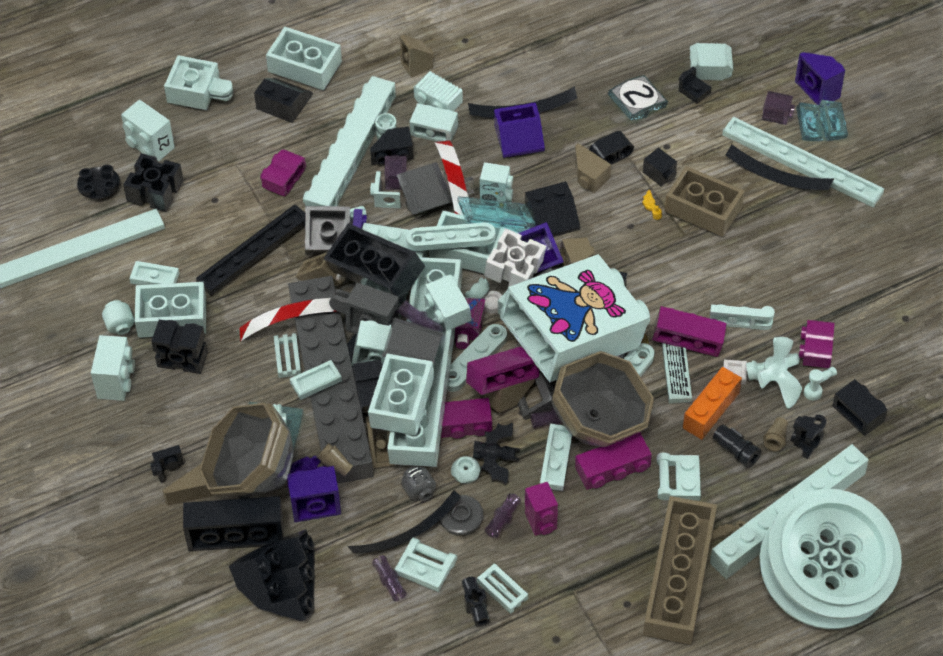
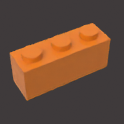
(712, 403)

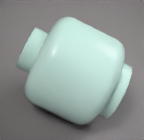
(118, 317)

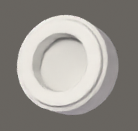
(491, 301)

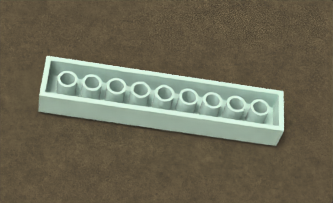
(424, 447)

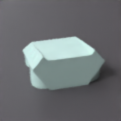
(711, 61)

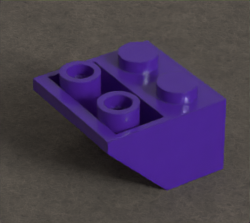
(519, 130)

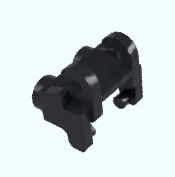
(808, 434)

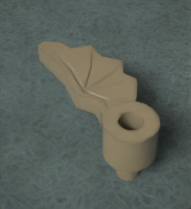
(726, 530)

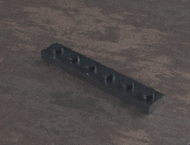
(252, 250)

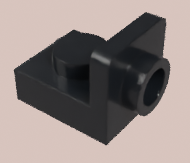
(692, 86)
(166, 460)

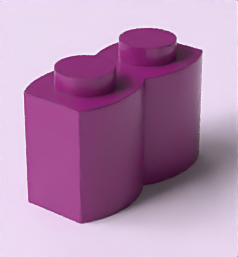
(283, 172)
(818, 343)

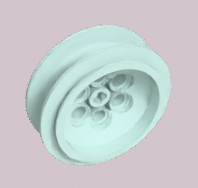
(846, 523)

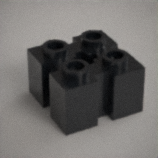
(153, 182)
(179, 346)
(366, 378)

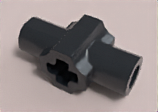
(478, 608)

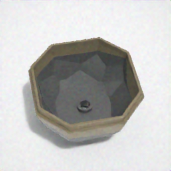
(608, 391)
(247, 452)

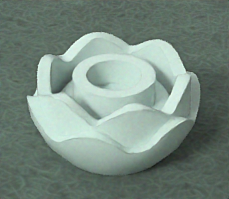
(478, 289)
(465, 476)

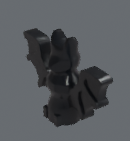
(491, 452)

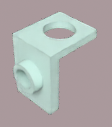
(379, 196)

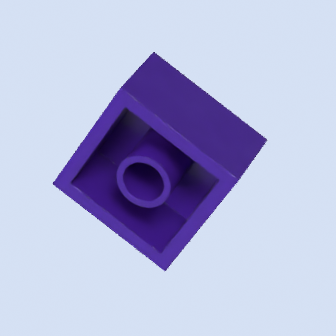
(314, 494)

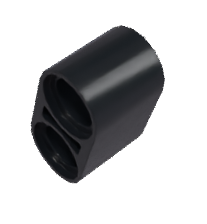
(612, 147)

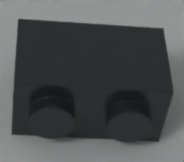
(860, 407)

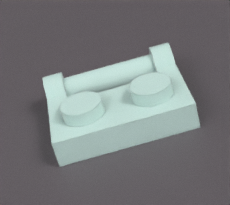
(686, 473)
(423, 570)

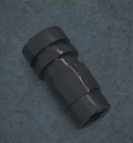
(735, 444)

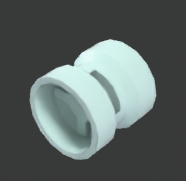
(383, 123)

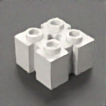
(514, 259)

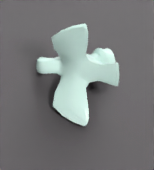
(776, 370)

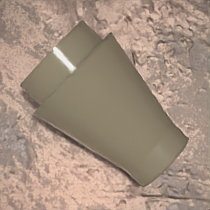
(776, 435)
(333, 457)

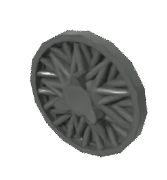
(463, 517)

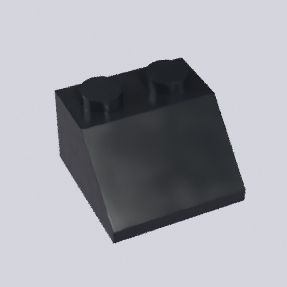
(281, 98)
(555, 206)

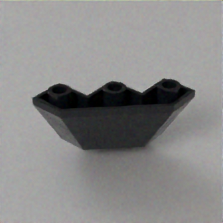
(279, 576)

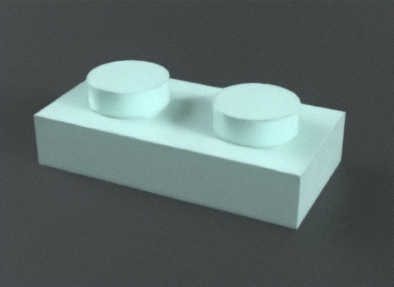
(151, 274)

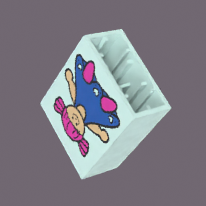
(574, 315)

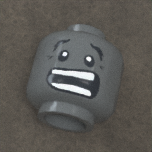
(418, 483)

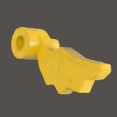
(649, 204)

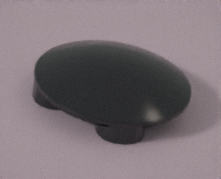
(98, 182)

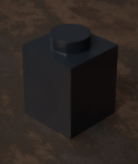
(660, 167)

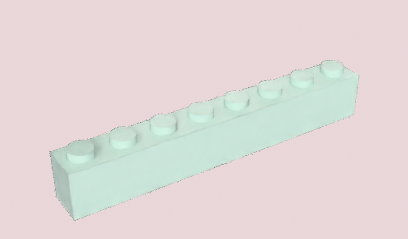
(350, 144)
(746, 542)

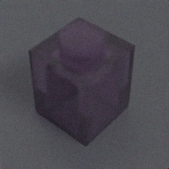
(778, 108)
(393, 166)

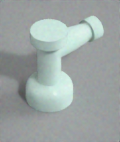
(813, 390)

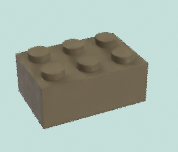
(704, 201)

